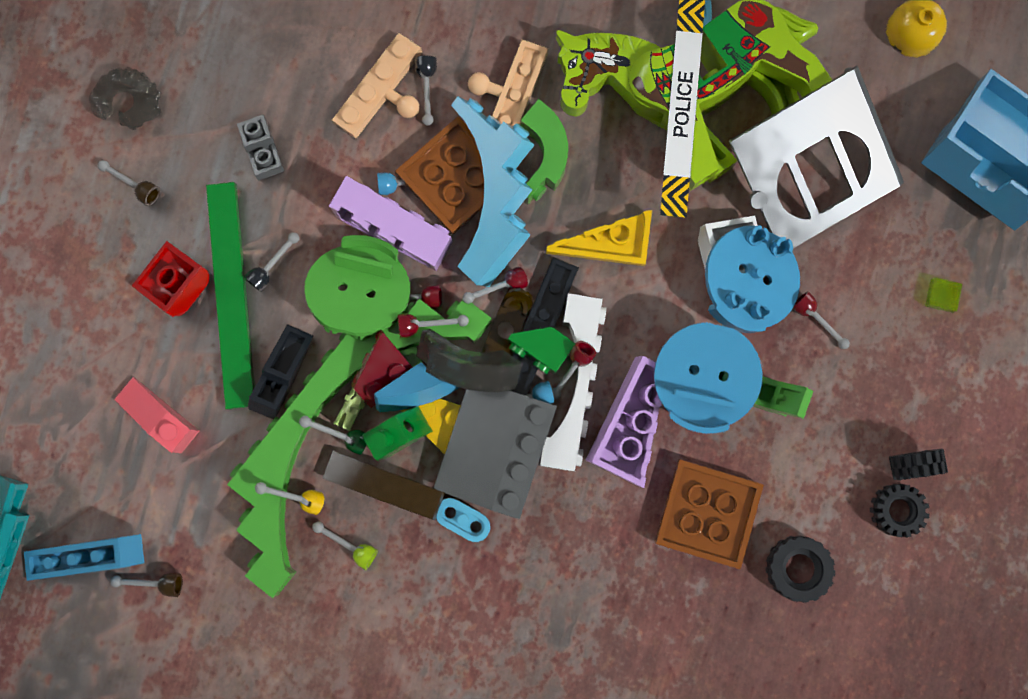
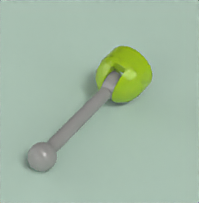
(362, 554)

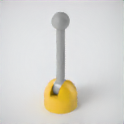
(310, 501)

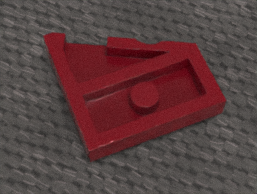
(379, 368)

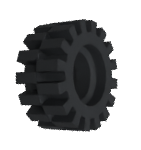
(918, 464)
(916, 506)

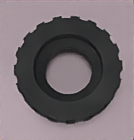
(823, 569)

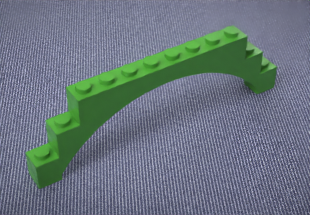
(275, 455)

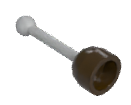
(145, 191)
(168, 585)

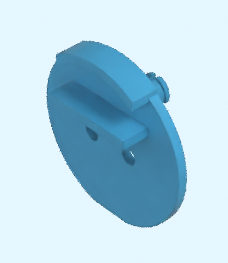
(743, 298)
(702, 399)

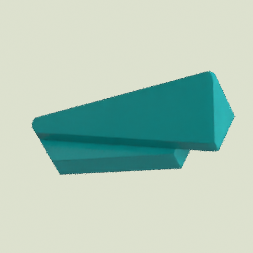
(11, 524)

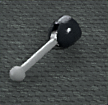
(425, 68)
(258, 276)

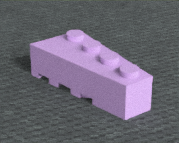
(387, 221)

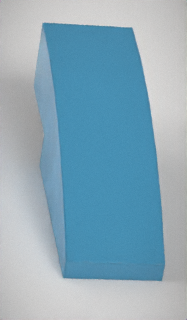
(412, 390)

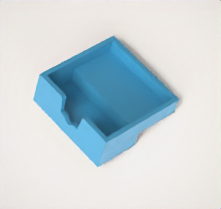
(987, 149)

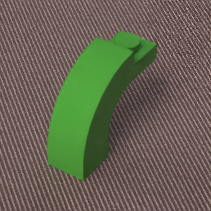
(550, 134)
(780, 397)

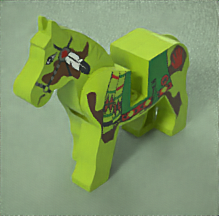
(739, 47)

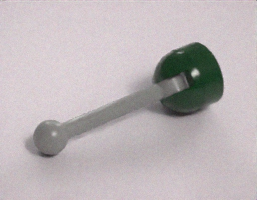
(353, 439)

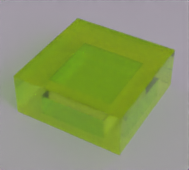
(943, 295)

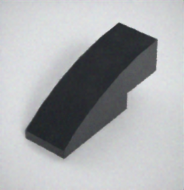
(280, 372)

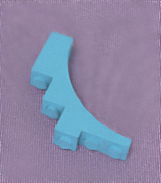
(499, 229)

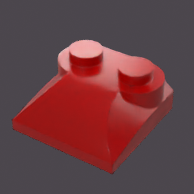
(172, 280)

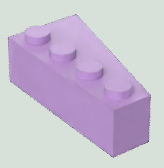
(629, 426)

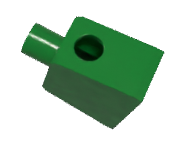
(393, 436)

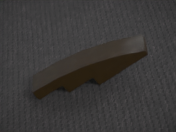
(383, 485)

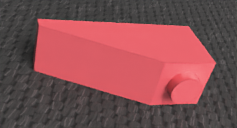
(156, 417)

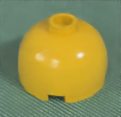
(916, 27)

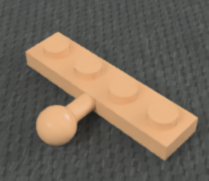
(379, 86)
(518, 86)

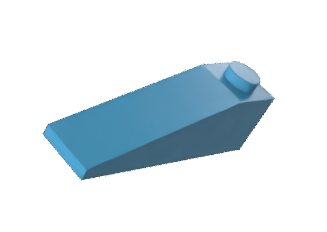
(84, 557)

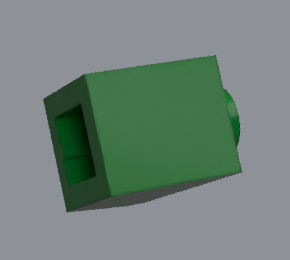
(542, 345)

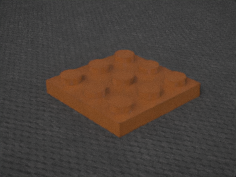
(447, 175)
(709, 514)

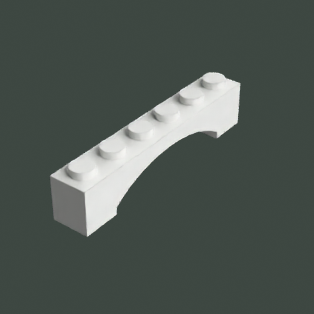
(562, 448)

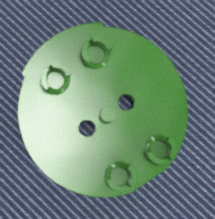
(363, 267)

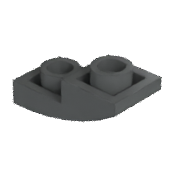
(260, 147)

